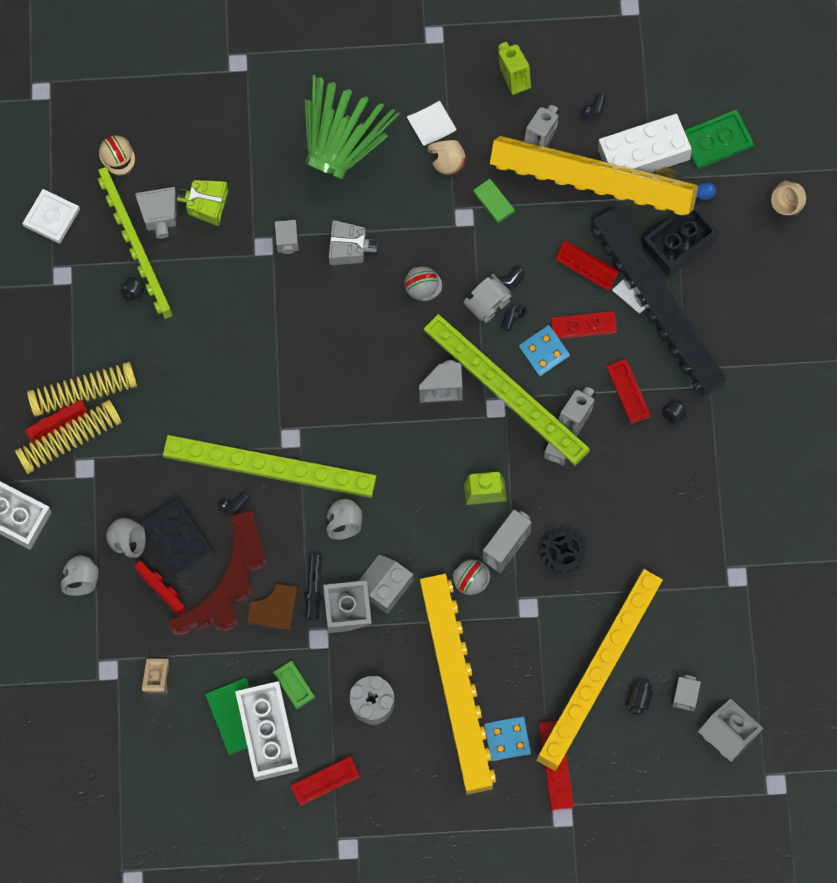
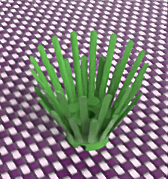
(328, 147)

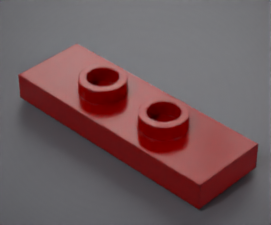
(587, 265)
(584, 325)
(628, 391)
(55, 421)
(155, 581)
(325, 781)

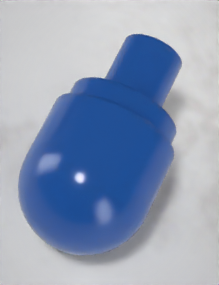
(705, 191)

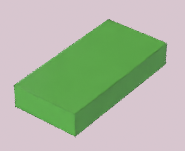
(493, 201)
(294, 685)

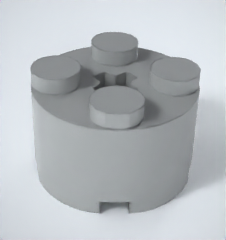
(487, 298)
(366, 711)

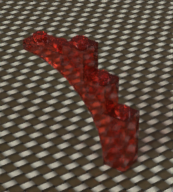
(235, 585)

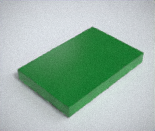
(718, 139)
(227, 715)

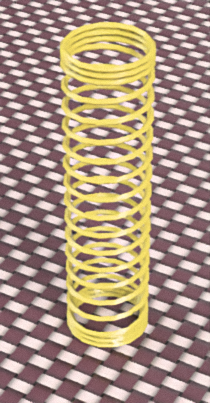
(128, 372)
(29, 467)

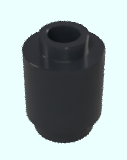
(639, 698)

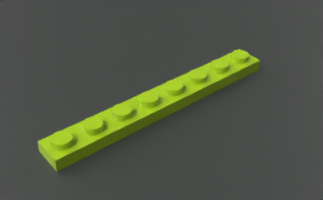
(137, 250)

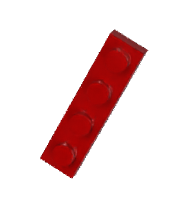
(558, 780)

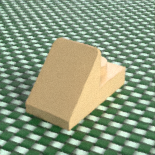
(155, 676)

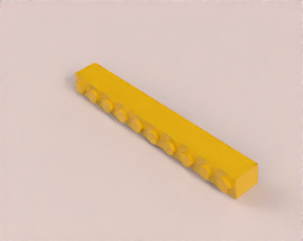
(594, 175)
(599, 670)
(456, 684)

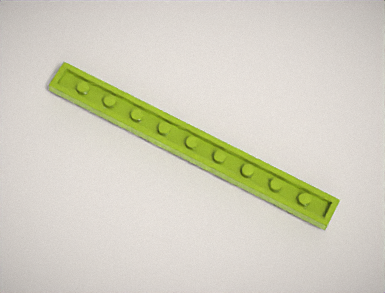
(507, 390)
(269, 466)

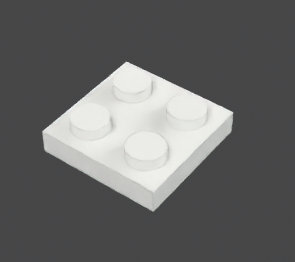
(51, 216)

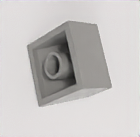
(442, 383)
(386, 582)
(347, 606)
(730, 730)

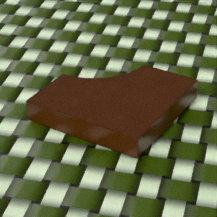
(276, 609)

